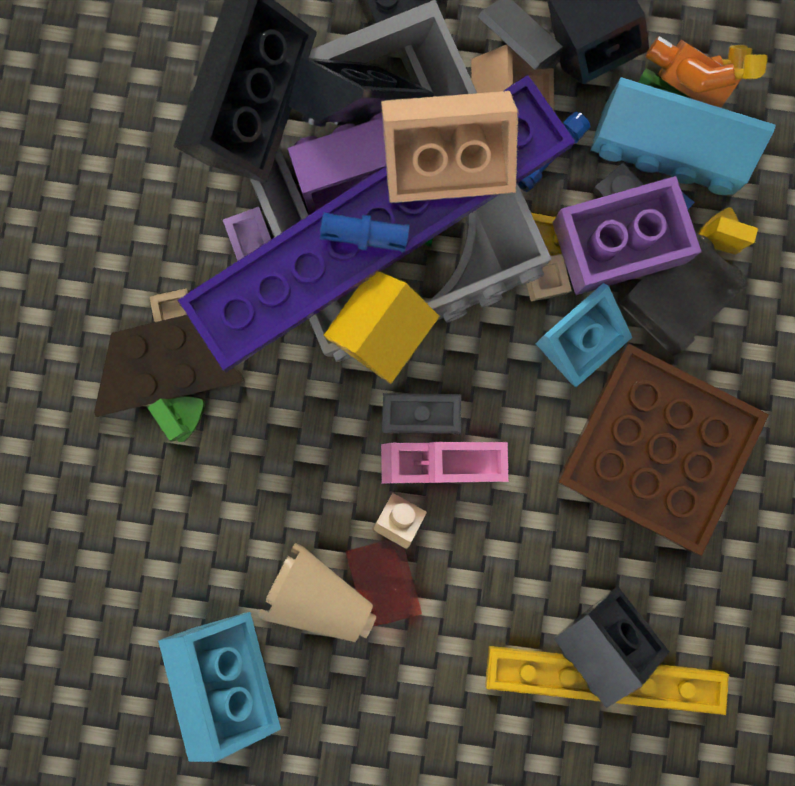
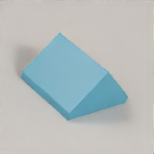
(586, 336)

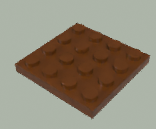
(663, 449)

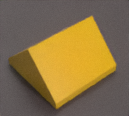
(382, 325)

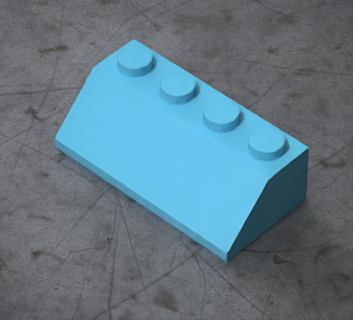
(680, 137)

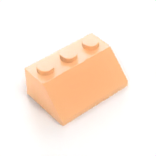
(450, 146)

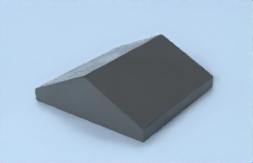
(522, 34)

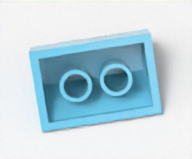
(219, 687)

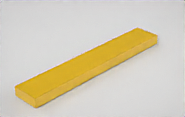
(556, 676)

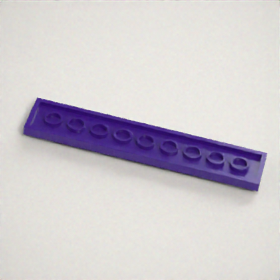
(302, 275)

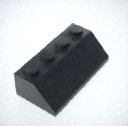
(245, 88)

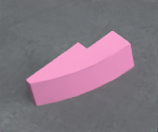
(444, 462)

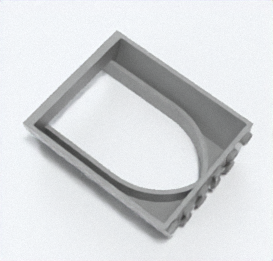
(501, 235)

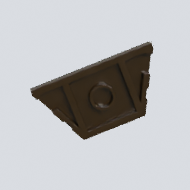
(158, 363)

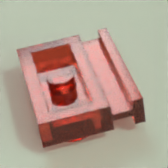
(385, 580)

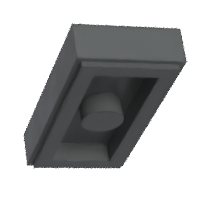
(421, 413)

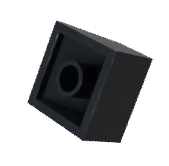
(612, 647)

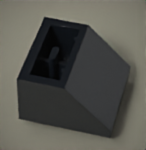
(597, 35)

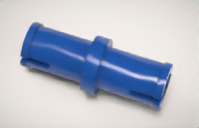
(364, 232)

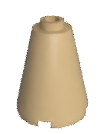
(317, 600)

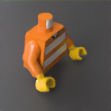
(705, 77)

